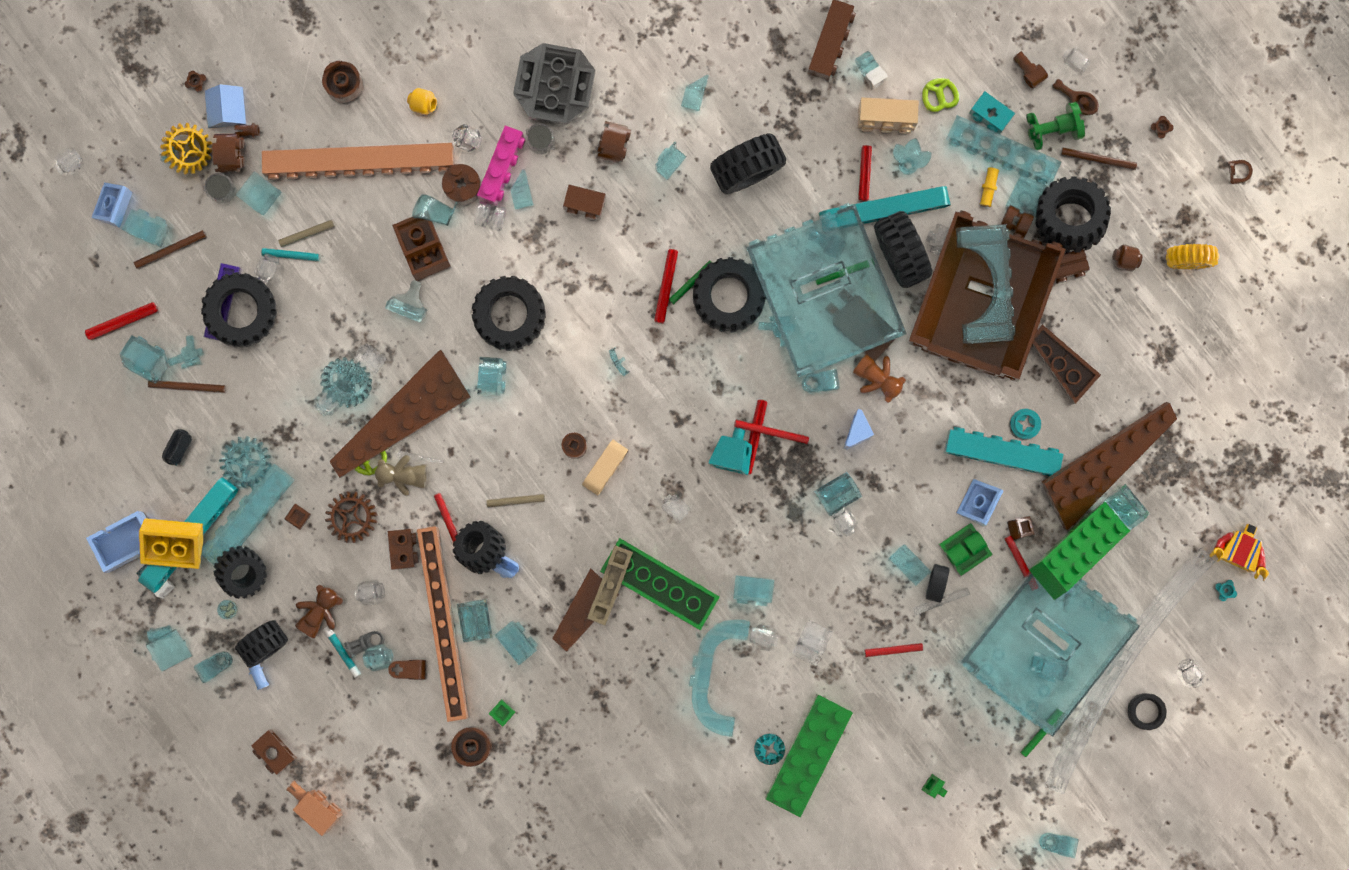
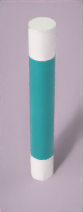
(342, 652)

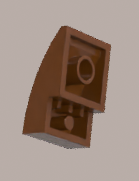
(421, 247)

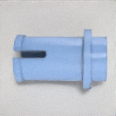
(258, 676)

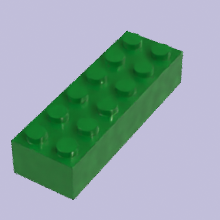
(1079, 550)
(666, 587)
(808, 755)

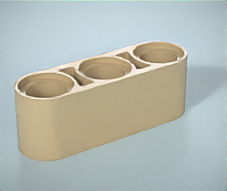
(605, 467)

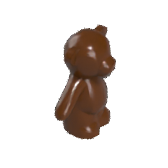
(319, 610)

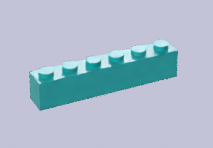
(1003, 453)

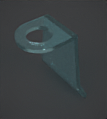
(433, 210)

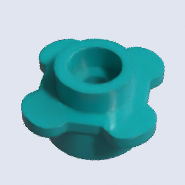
(1229, 584)

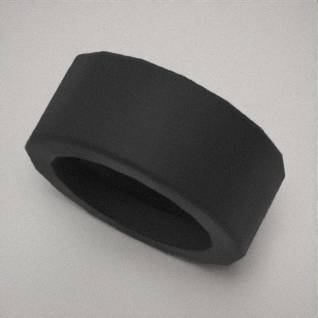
(937, 583)
(1162, 711)

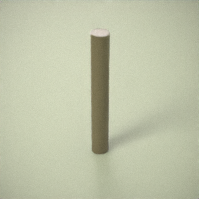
(306, 233)
(515, 500)

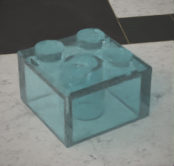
(144, 359)

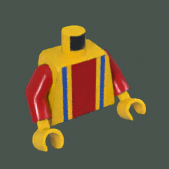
(1242, 551)

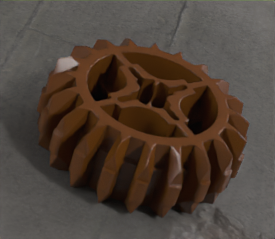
(346, 525)

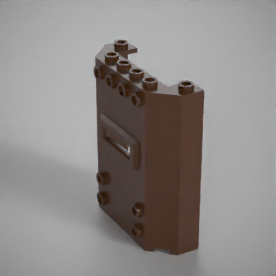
(952, 303)

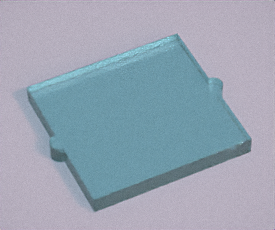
(168, 650)

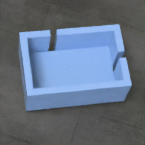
(120, 545)

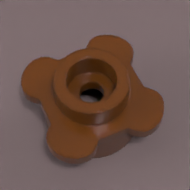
(192, 75)
(1163, 121)

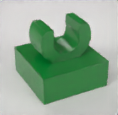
(502, 712)
(934, 786)

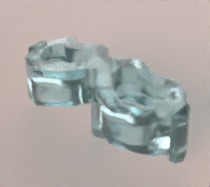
(617, 362)

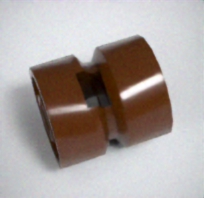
(1023, 223)
(574, 445)

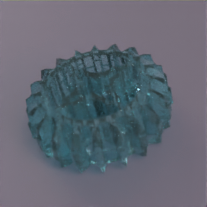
(344, 388)
(245, 454)

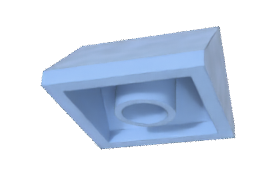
(225, 106)
(112, 204)
(859, 430)
(979, 502)

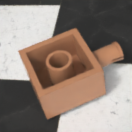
(315, 808)

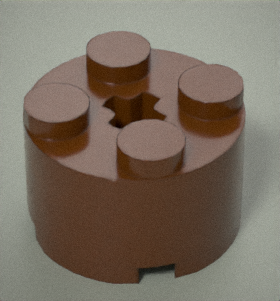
(342, 92)
(612, 142)
(227, 153)
(457, 174)
(482, 744)

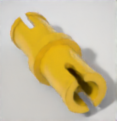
(989, 187)

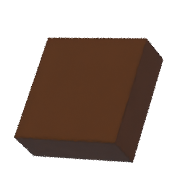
(297, 516)

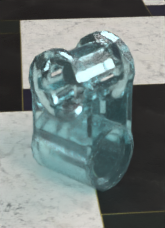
(824, 381)
(211, 667)
(1062, 844)

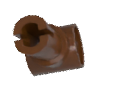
(1033, 73)

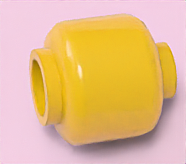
(422, 101)

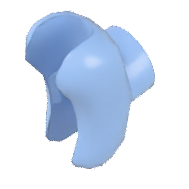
(507, 567)

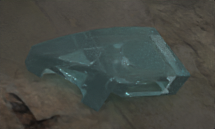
(694, 93)
(521, 192)

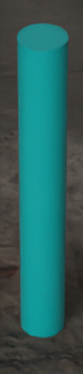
(291, 254)

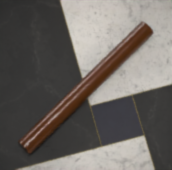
(1099, 158)
(169, 249)
(187, 386)

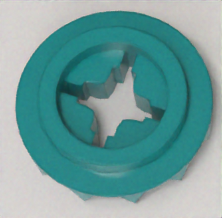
(1033, 419)
(760, 751)

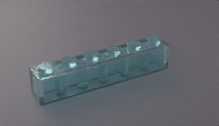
(249, 514)

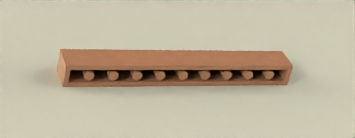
(357, 160)
(442, 624)

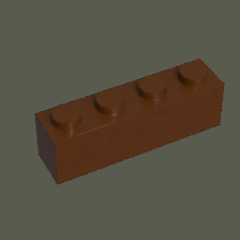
(830, 40)

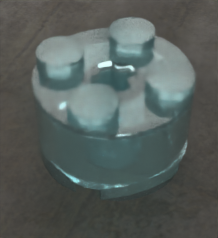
(490, 376)

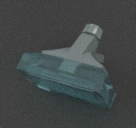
(408, 303)

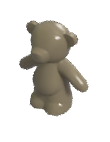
(401, 474)

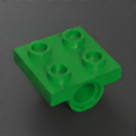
(965, 549)

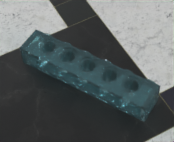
(979, 133)

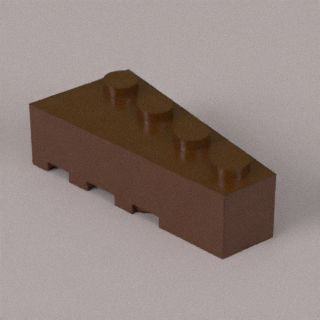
(1067, 366)
(575, 620)

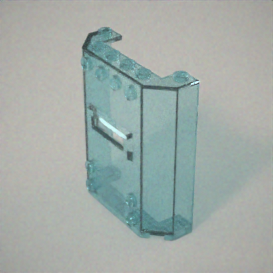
(835, 318)
(1007, 646)

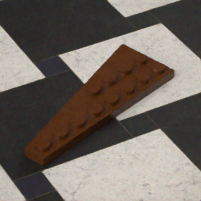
(419, 402)
(1091, 475)

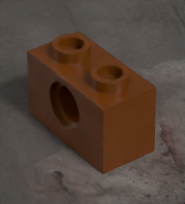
(284, 754)

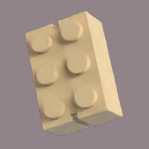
(887, 115)

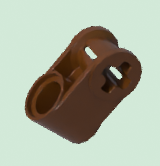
(411, 669)

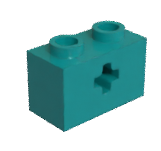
(988, 104)

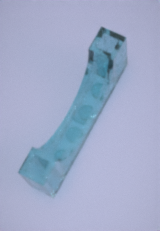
(991, 245)

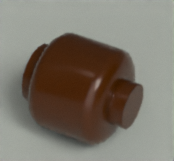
(1127, 257)

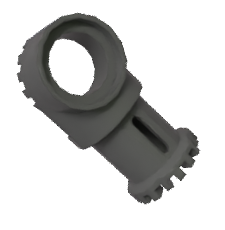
(364, 642)

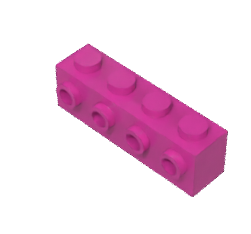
(500, 165)

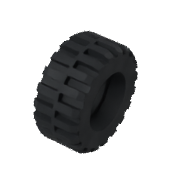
(748, 163)
(1073, 192)
(903, 249)
(508, 287)
(220, 291)
(710, 313)

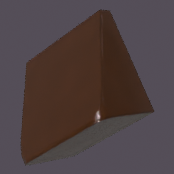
(1020, 527)

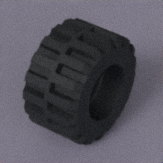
(470, 539)
(247, 584)
(261, 643)

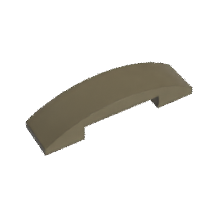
(610, 585)

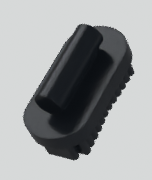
(176, 447)

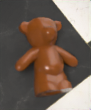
(879, 377)

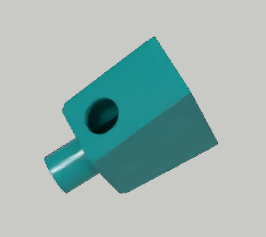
(732, 453)

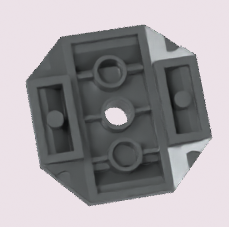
(550, 64)

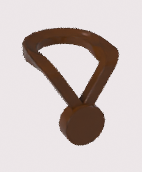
(1231, 164)

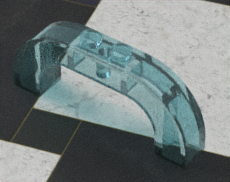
(700, 681)

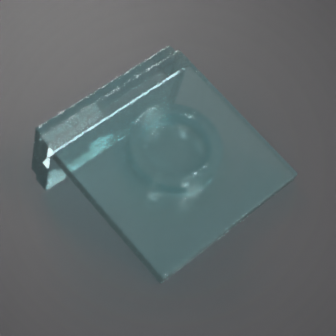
(669, 161)
(258, 193)
(1026, 195)

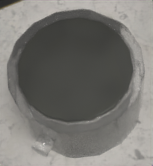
(540, 138)
(219, 188)

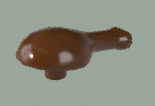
(1087, 102)

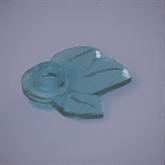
(911, 154)

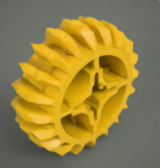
(194, 151)
(1192, 256)

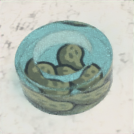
(227, 609)

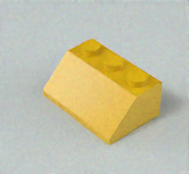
(171, 543)

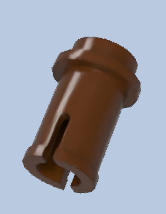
(248, 130)

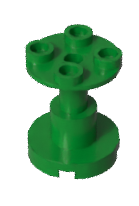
(1062, 124)

